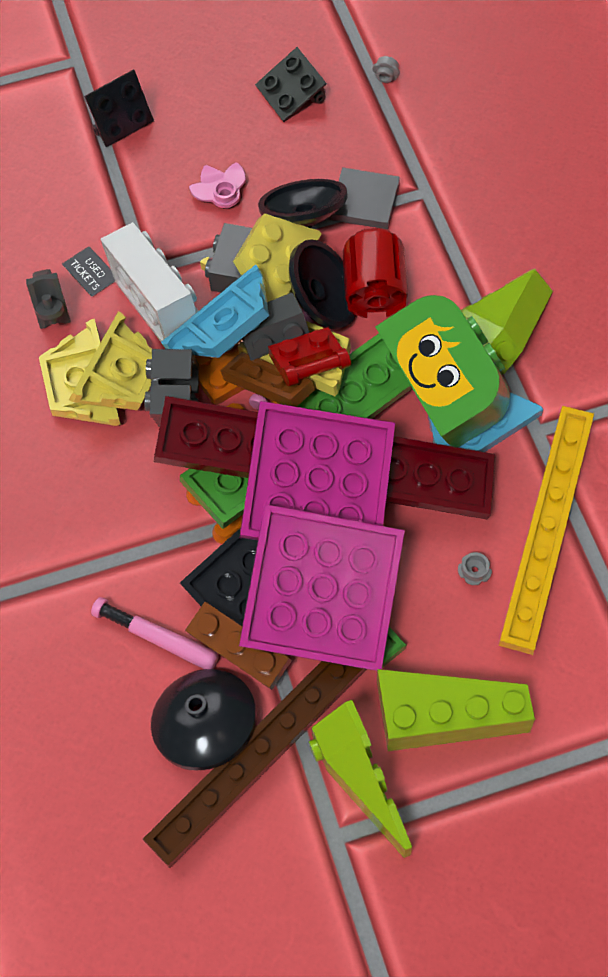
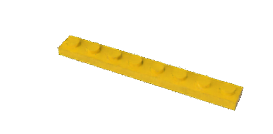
(546, 531)

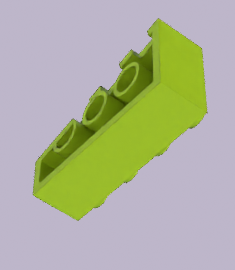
(447, 709)

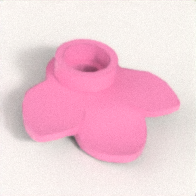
(219, 186)

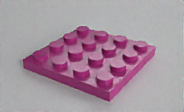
(317, 465)
(322, 588)

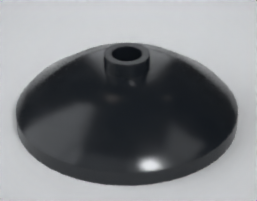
(304, 201)
(318, 284)
(213, 732)

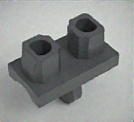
(47, 298)

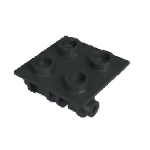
(292, 84)

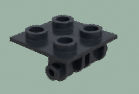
(119, 108)

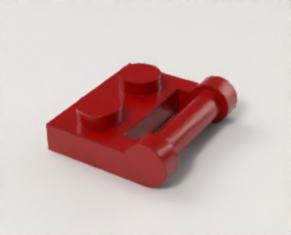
(308, 355)

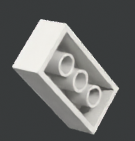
(148, 280)

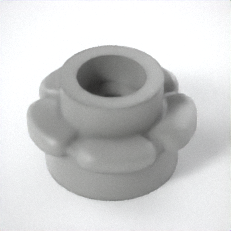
(386, 69)
(475, 560)

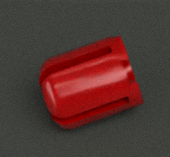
(374, 272)

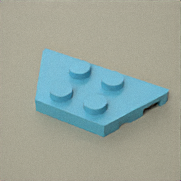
(224, 319)
(518, 415)

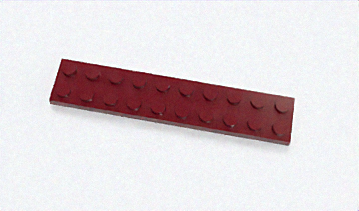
(419, 474)

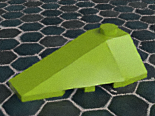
(511, 314)
(346, 754)

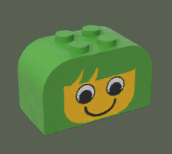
(448, 367)

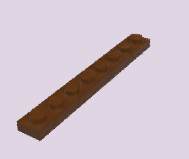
(270, 740)

